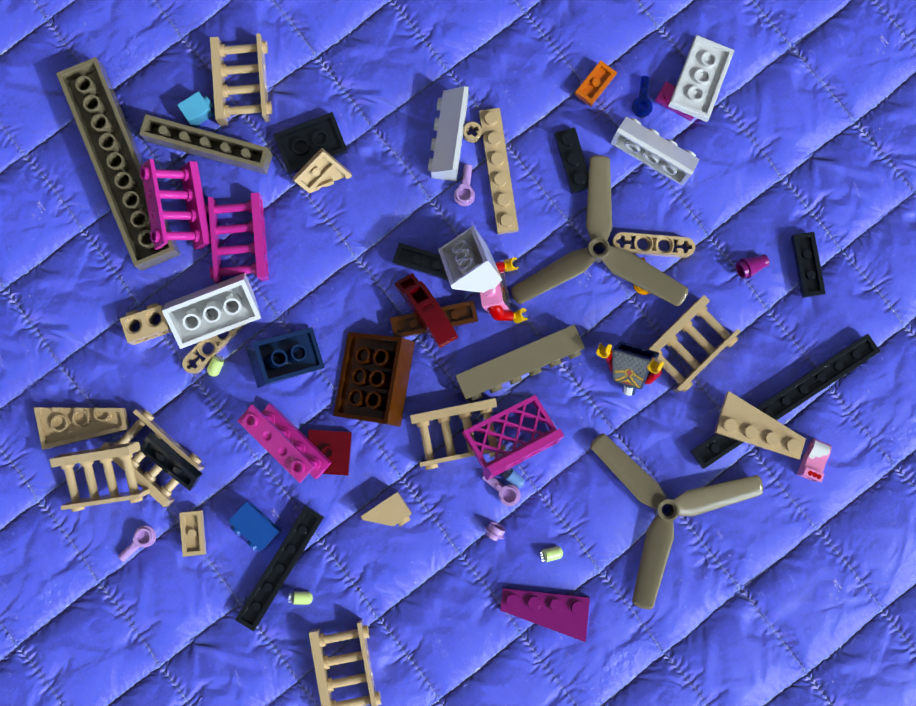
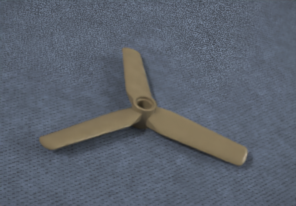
(617, 260)
(661, 530)

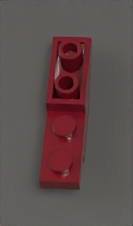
(427, 310)

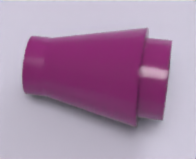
(750, 266)

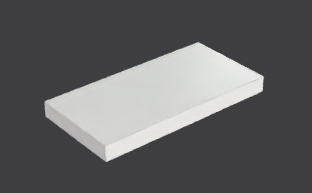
(701, 78)

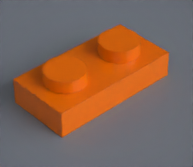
(595, 83)

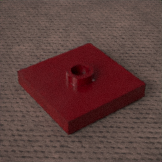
(335, 447)

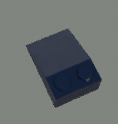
(284, 357)

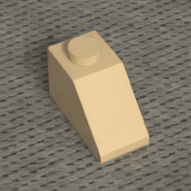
(389, 512)

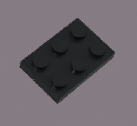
(306, 139)

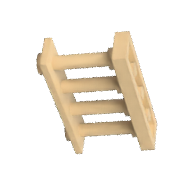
(221, 70)
(683, 323)
(443, 416)
(105, 456)
(147, 479)
(323, 662)

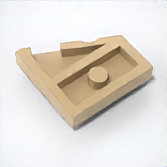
(320, 172)

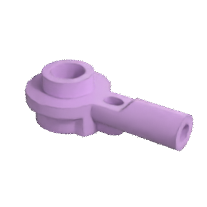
(464, 193)
(508, 494)
(143, 537)

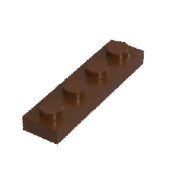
(457, 314)

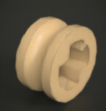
(470, 138)

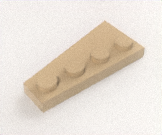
(73, 425)

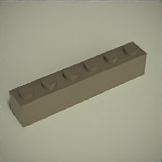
(206, 144)
(520, 362)

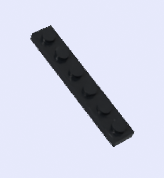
(279, 568)

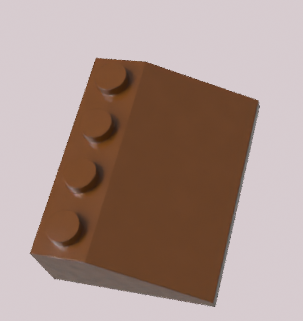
(374, 378)

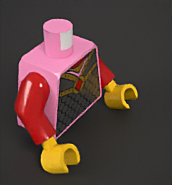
(497, 301)

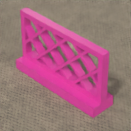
(517, 454)

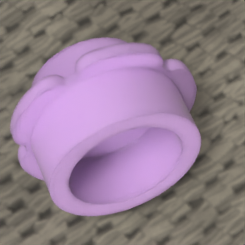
(495, 531)

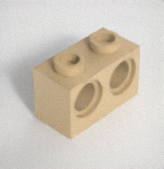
(147, 328)

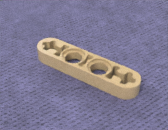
(653, 241)
(218, 345)

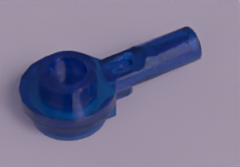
(642, 105)

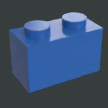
(254, 526)

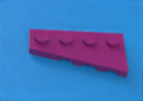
(551, 610)

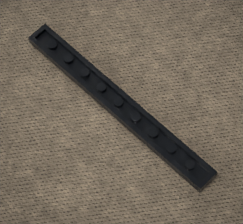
(794, 395)

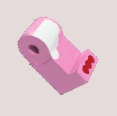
(814, 460)

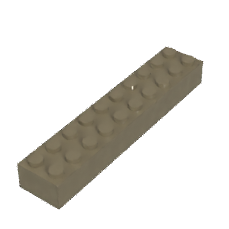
(114, 158)

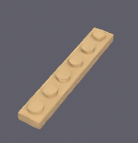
(498, 171)

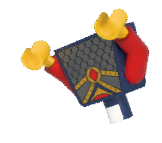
(631, 365)

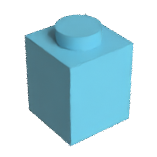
(196, 109)

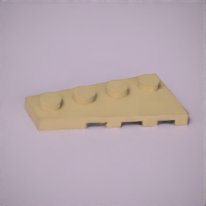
(750, 425)

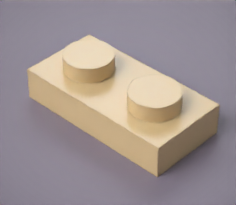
(192, 533)

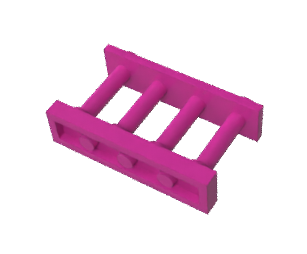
(194, 202)
(257, 247)
(284, 442)

